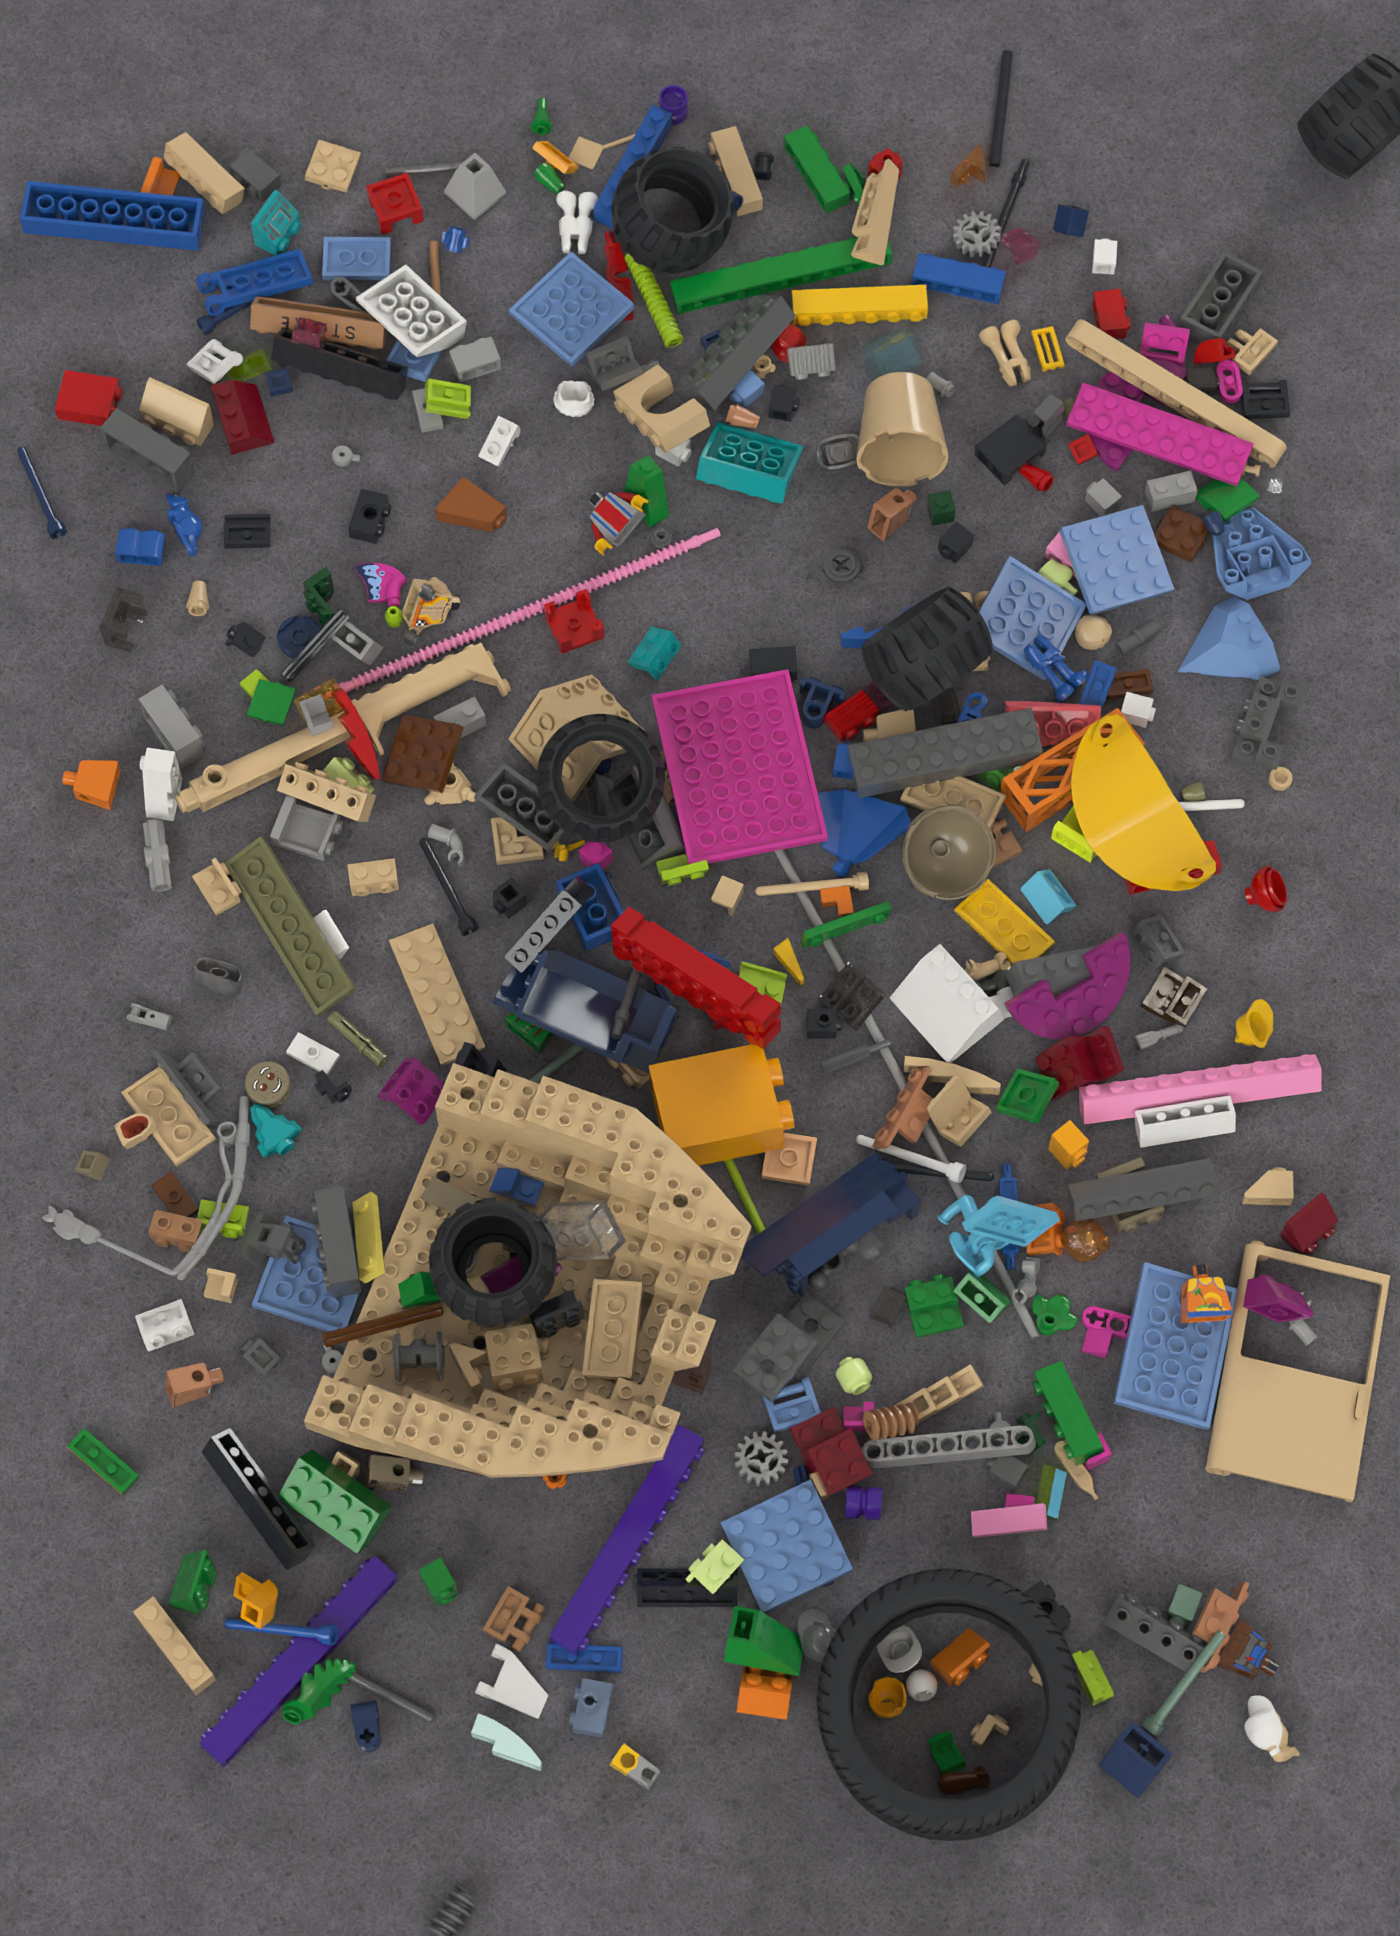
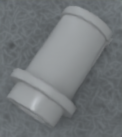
(945, 387)

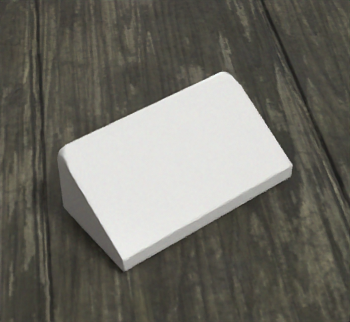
(332, 933)

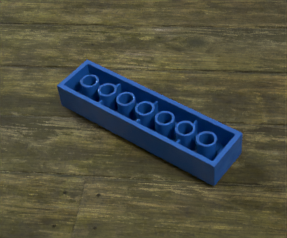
(112, 215)

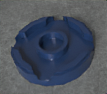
(290, 644)

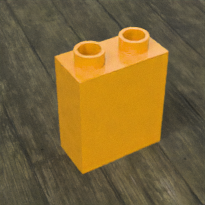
(721, 1103)

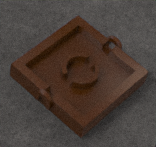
(1181, 533)

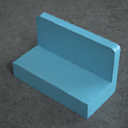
(1047, 896)

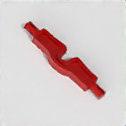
(615, 266)

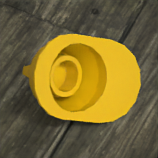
(1255, 1025)

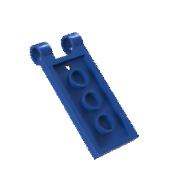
(254, 279)

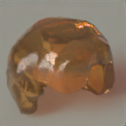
(1085, 1240)

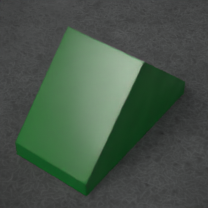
(417, 1290)

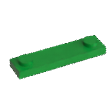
(817, 935)

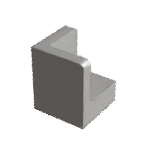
(316, 715)

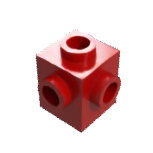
(877, 163)

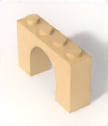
(664, 429)

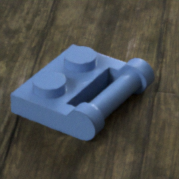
(794, 1411)

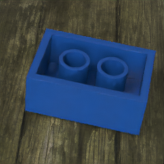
(599, 912)

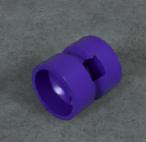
(674, 99)
(863, 1502)

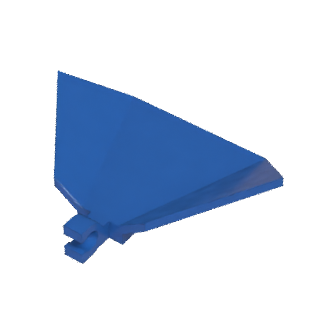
(859, 826)

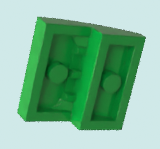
(1226, 497)

